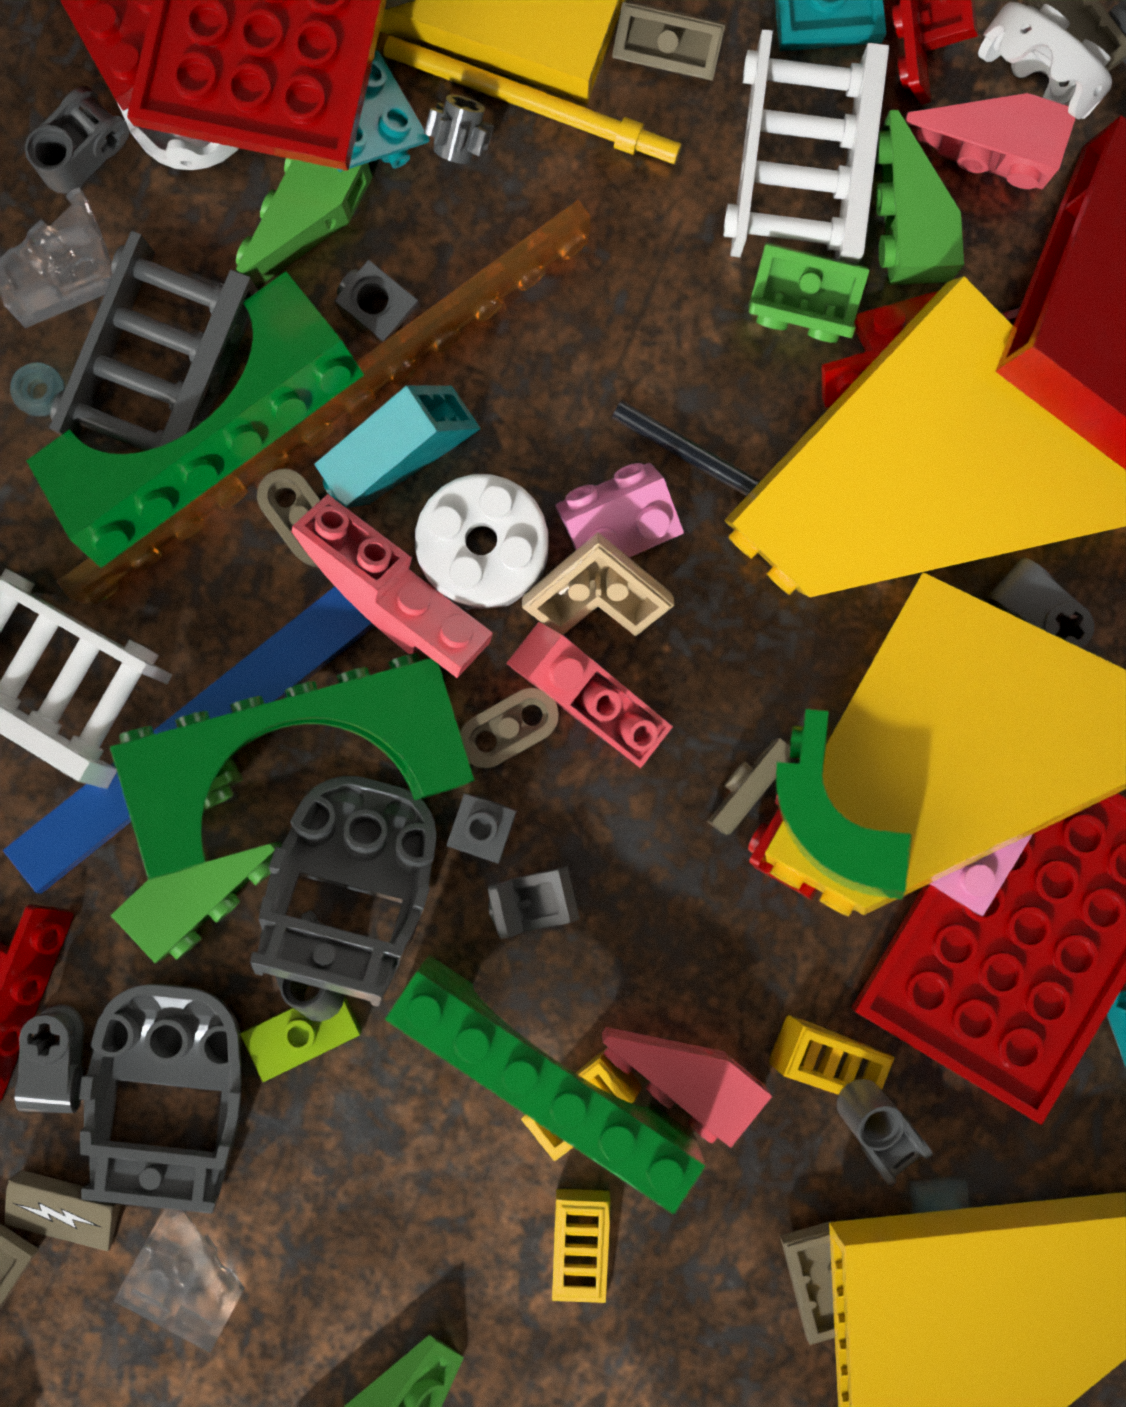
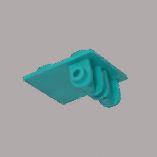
(386, 121)

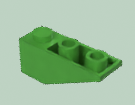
(300, 215)
(920, 215)
(172, 908)

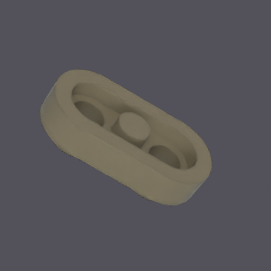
(284, 518)
(509, 728)

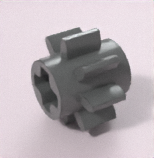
(458, 129)

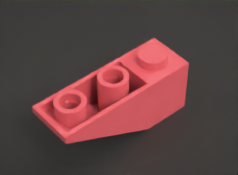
(1006, 136)
(589, 693)
(699, 1079)

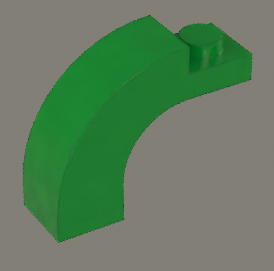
(841, 850)

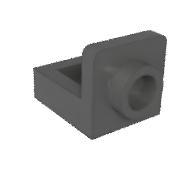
(532, 902)

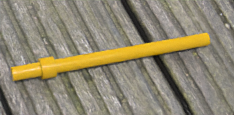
(627, 134)

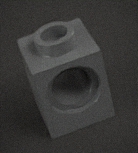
(369, 283)
(482, 827)

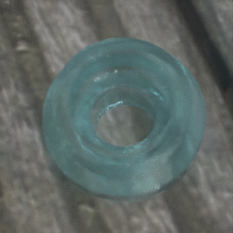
(24, 382)

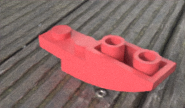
(380, 585)

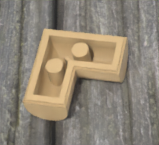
(600, 578)

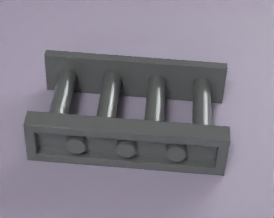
(209, 351)

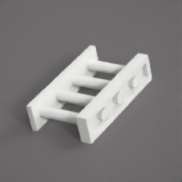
(856, 132)
(40, 729)

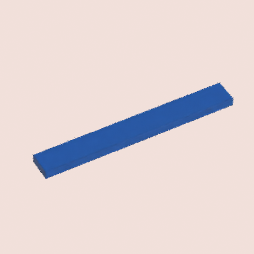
(282, 661)

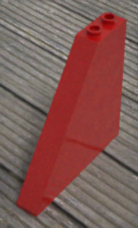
(1072, 320)

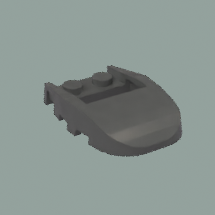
(358, 839)
(171, 1040)

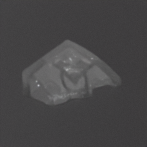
(56, 265)
(181, 1282)

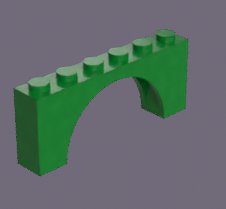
(119, 498)
(171, 771)
(626, 1139)

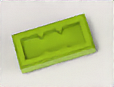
(294, 1039)

